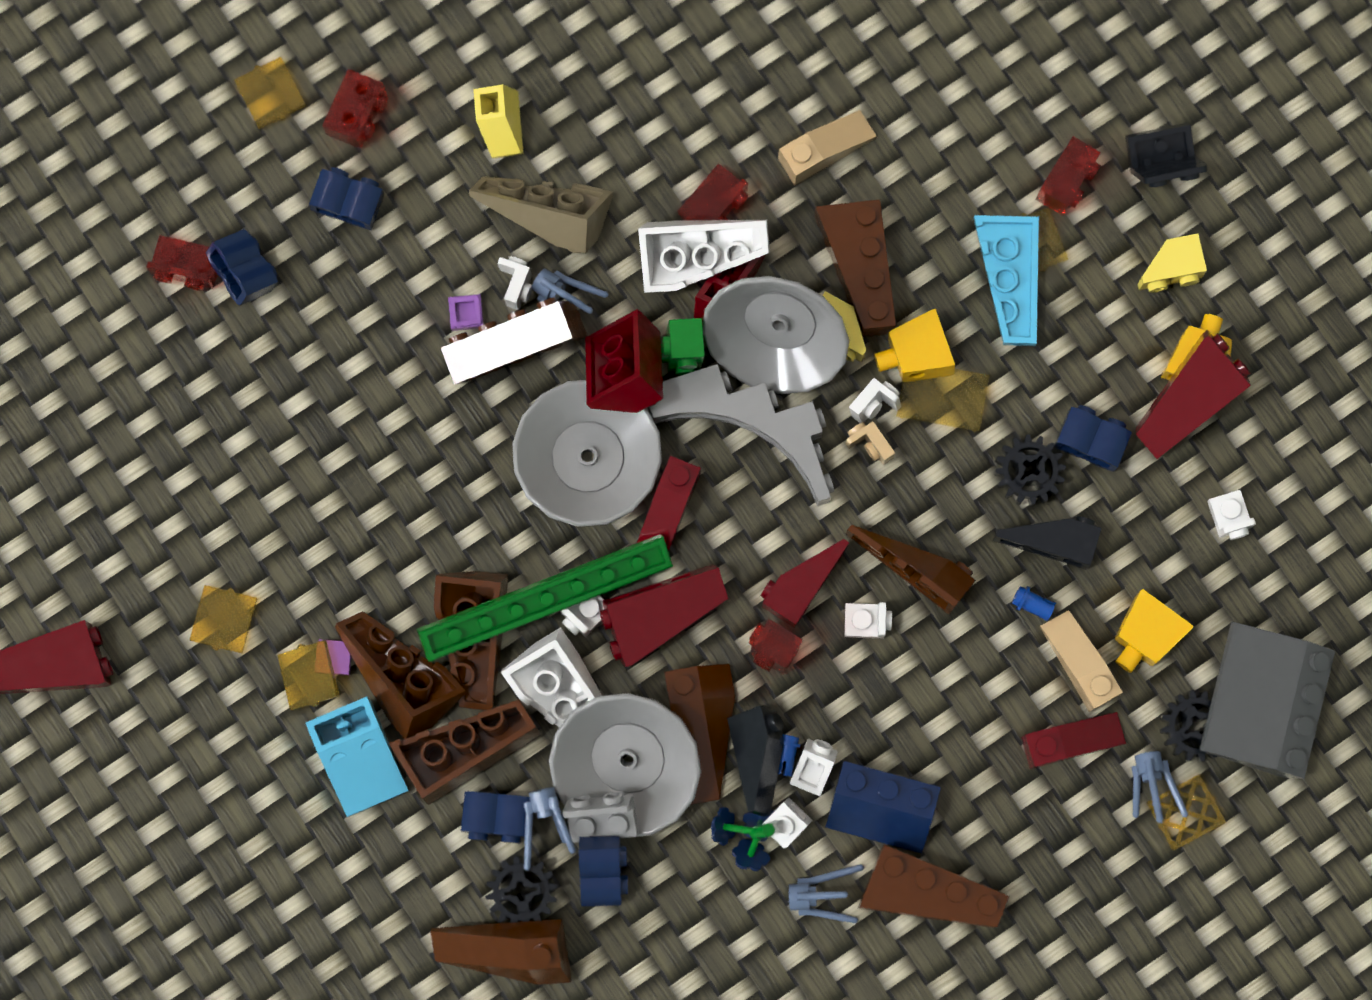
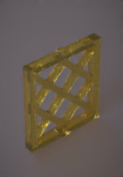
(1209, 800)

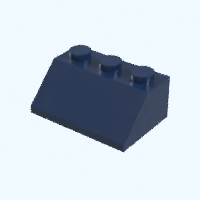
(882, 807)

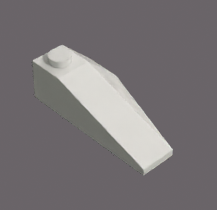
(694, 250)
(551, 678)

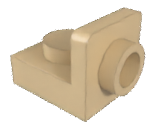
(876, 444)

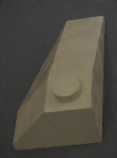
(558, 215)

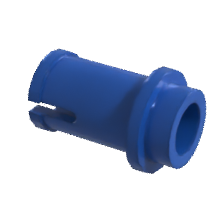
(1033, 603)
(789, 754)

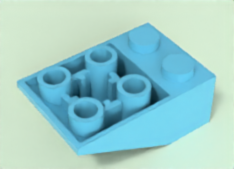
(357, 756)

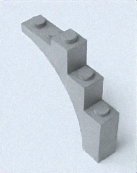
(790, 431)

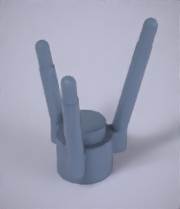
(551, 285)
(1150, 768)
(545, 804)
(803, 896)

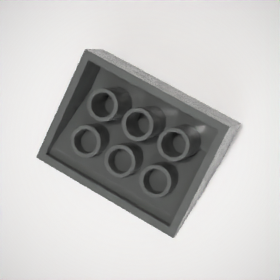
(1267, 701)

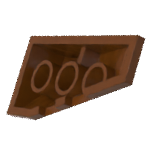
(928, 573)
(478, 664)
(403, 682)
(704, 702)
(515, 950)

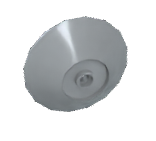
(775, 334)
(551, 466)
(664, 754)

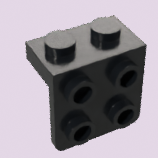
(1164, 155)

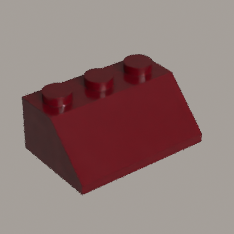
(624, 365)

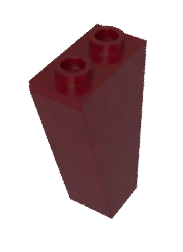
(1193, 394)
(659, 611)
(56, 661)

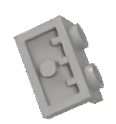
(601, 816)

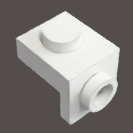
(519, 287)

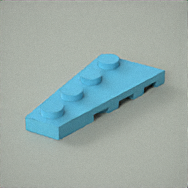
(1011, 267)

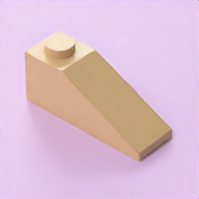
(824, 146)
(1081, 661)

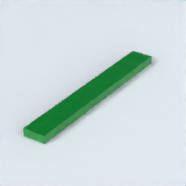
(544, 597)

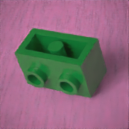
(683, 346)

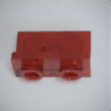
(715, 196)
(182, 262)

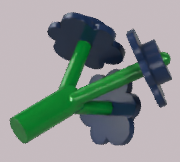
(747, 853)

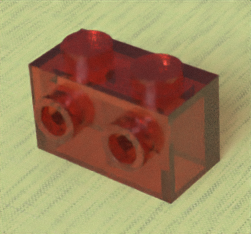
(355, 109)
(1068, 175)
(773, 646)

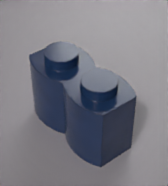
(347, 198)
(242, 266)
(1093, 438)
(494, 815)
(601, 871)

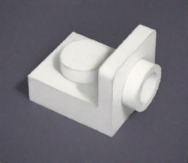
(869, 400)
(1231, 515)
(583, 616)
(867, 620)
(814, 766)
(788, 822)

